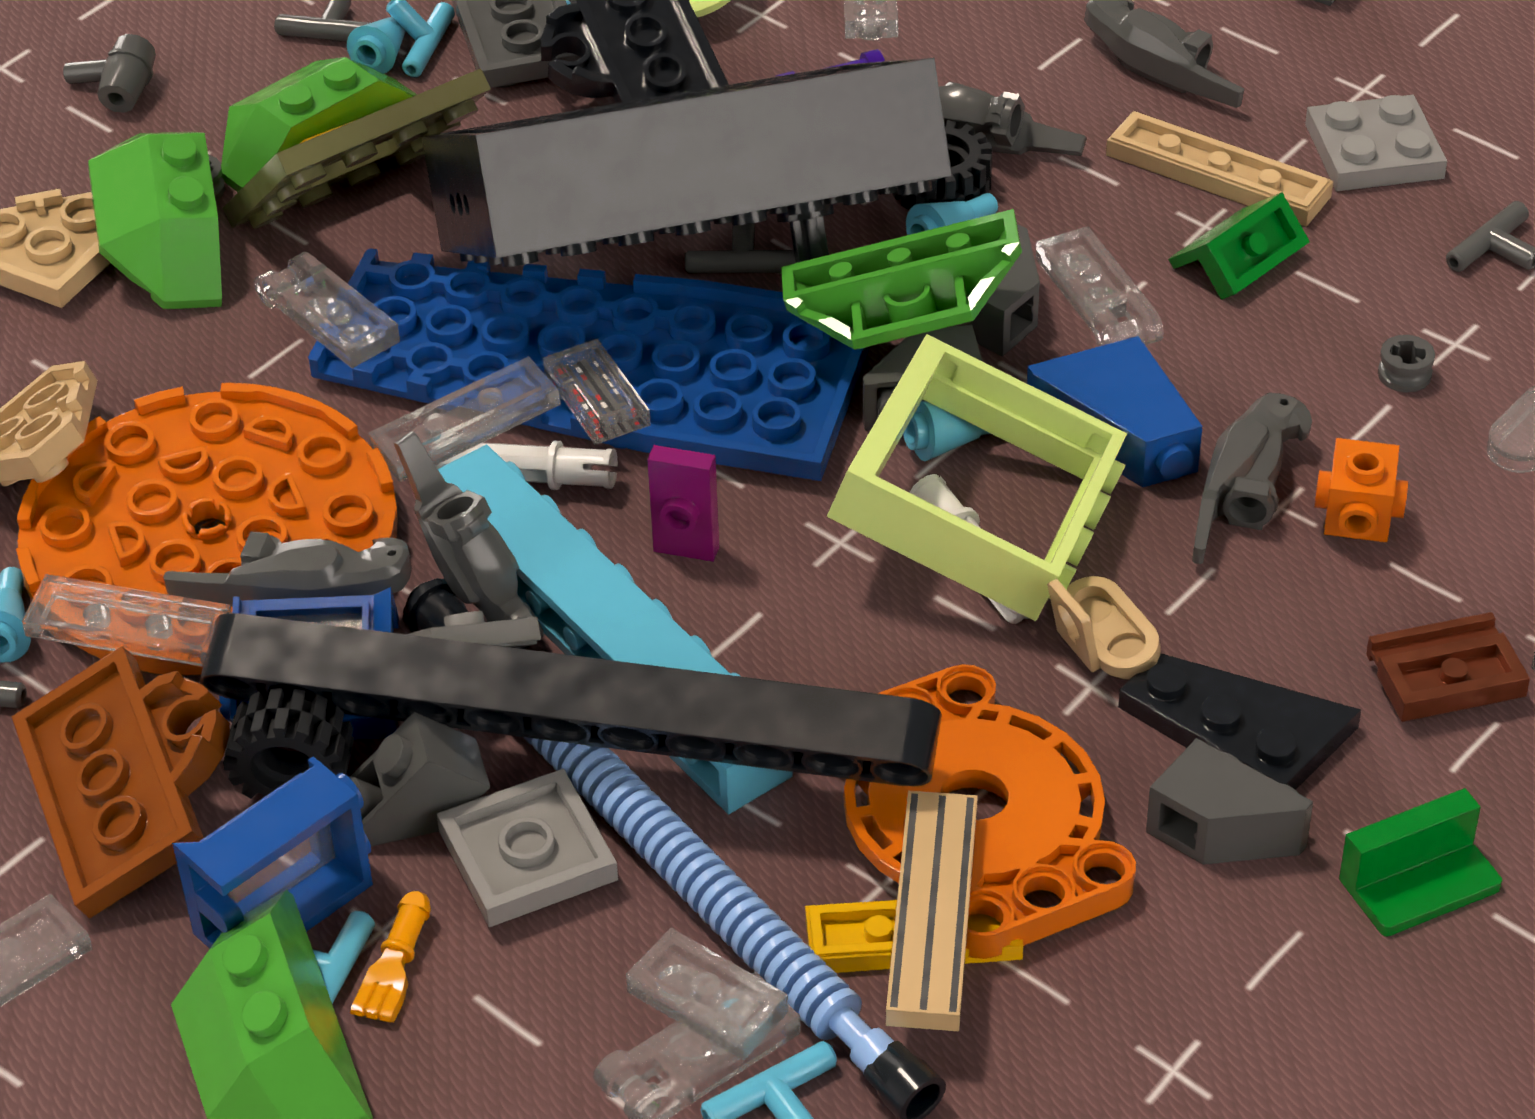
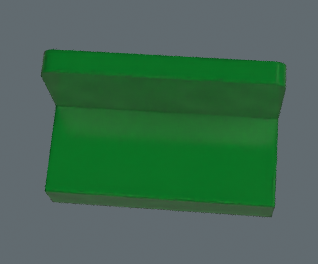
(1246, 245)
(1418, 864)

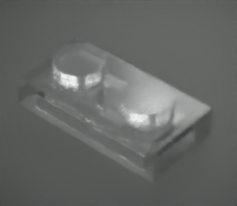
(707, 993)

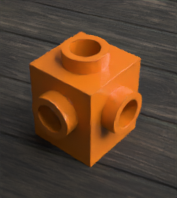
(1361, 490)

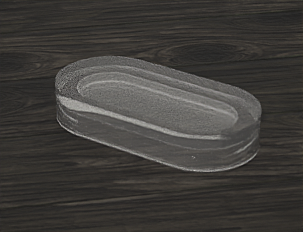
(1513, 436)

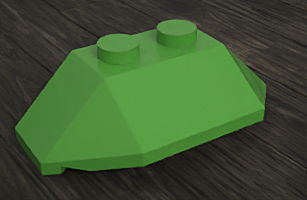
(300, 107)
(160, 217)
(904, 282)
(265, 1025)

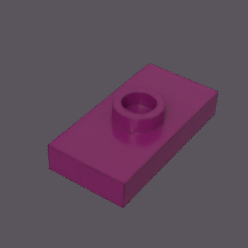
(683, 503)

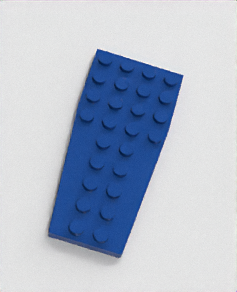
(706, 357)

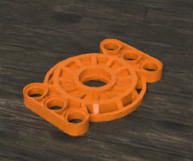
(1036, 836)

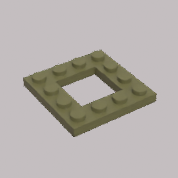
(354, 151)

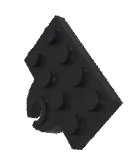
(629, 49)

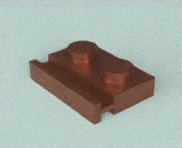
(1447, 666)

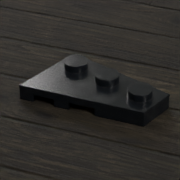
(1255, 721)

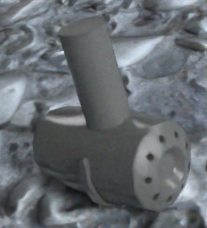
(120, 75)

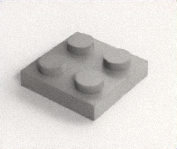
(1375, 142)
(527, 847)

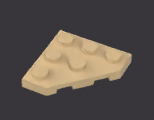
(49, 246)
(45, 423)

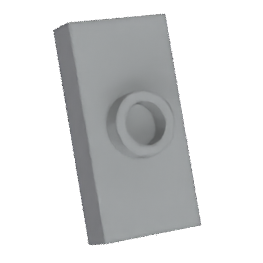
(472, 628)

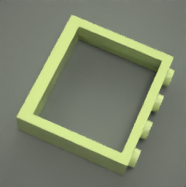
(1013, 414)

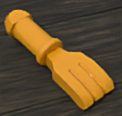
(386, 981)

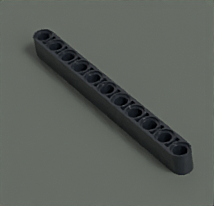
(579, 699)

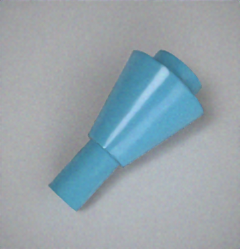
(376, 44)
(935, 215)
(938, 431)
(12, 611)

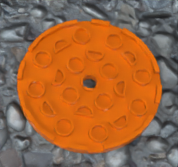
(230, 455)

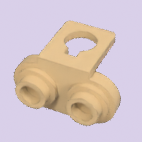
(1104, 626)

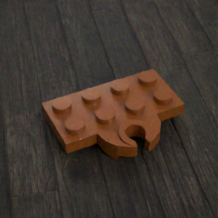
(119, 772)

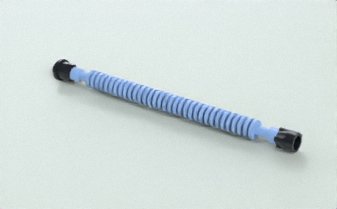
(722, 899)

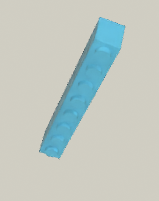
(594, 605)

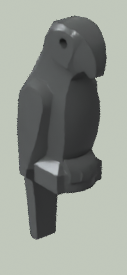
(1160, 49)
(1005, 122)
(1248, 466)
(462, 539)
(299, 571)

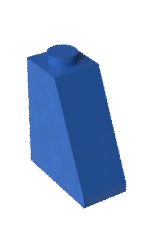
(1132, 393)

